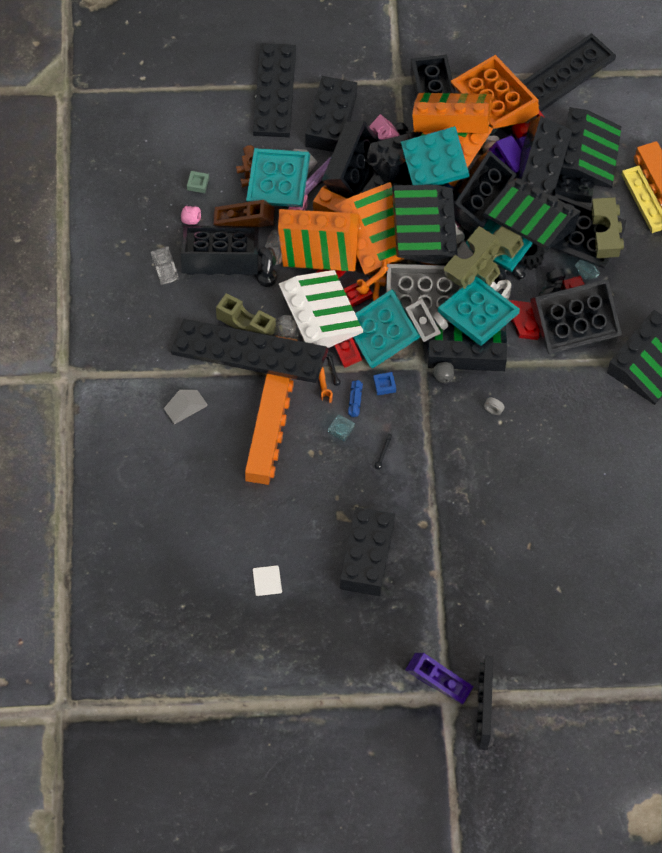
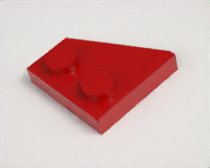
(525, 321)

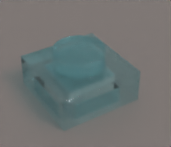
(587, 270)
(341, 427)

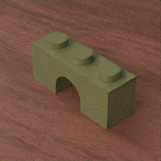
(605, 212)
(510, 244)
(464, 270)
(231, 312)

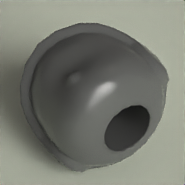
(443, 372)

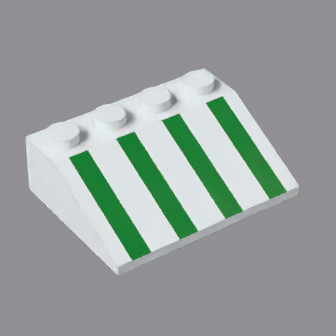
(321, 308)

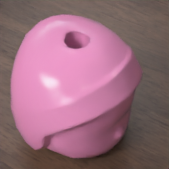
(191, 215)

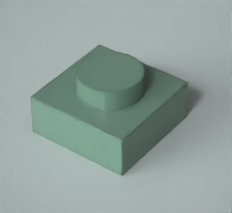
(198, 182)

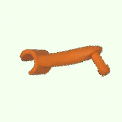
(381, 282)
(364, 286)
(325, 392)

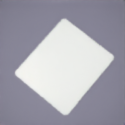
(267, 580)

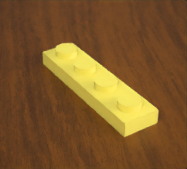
(644, 197)

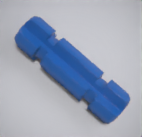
(355, 398)

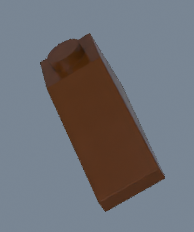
(245, 214)

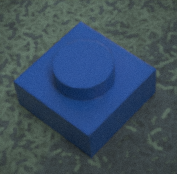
(384, 383)

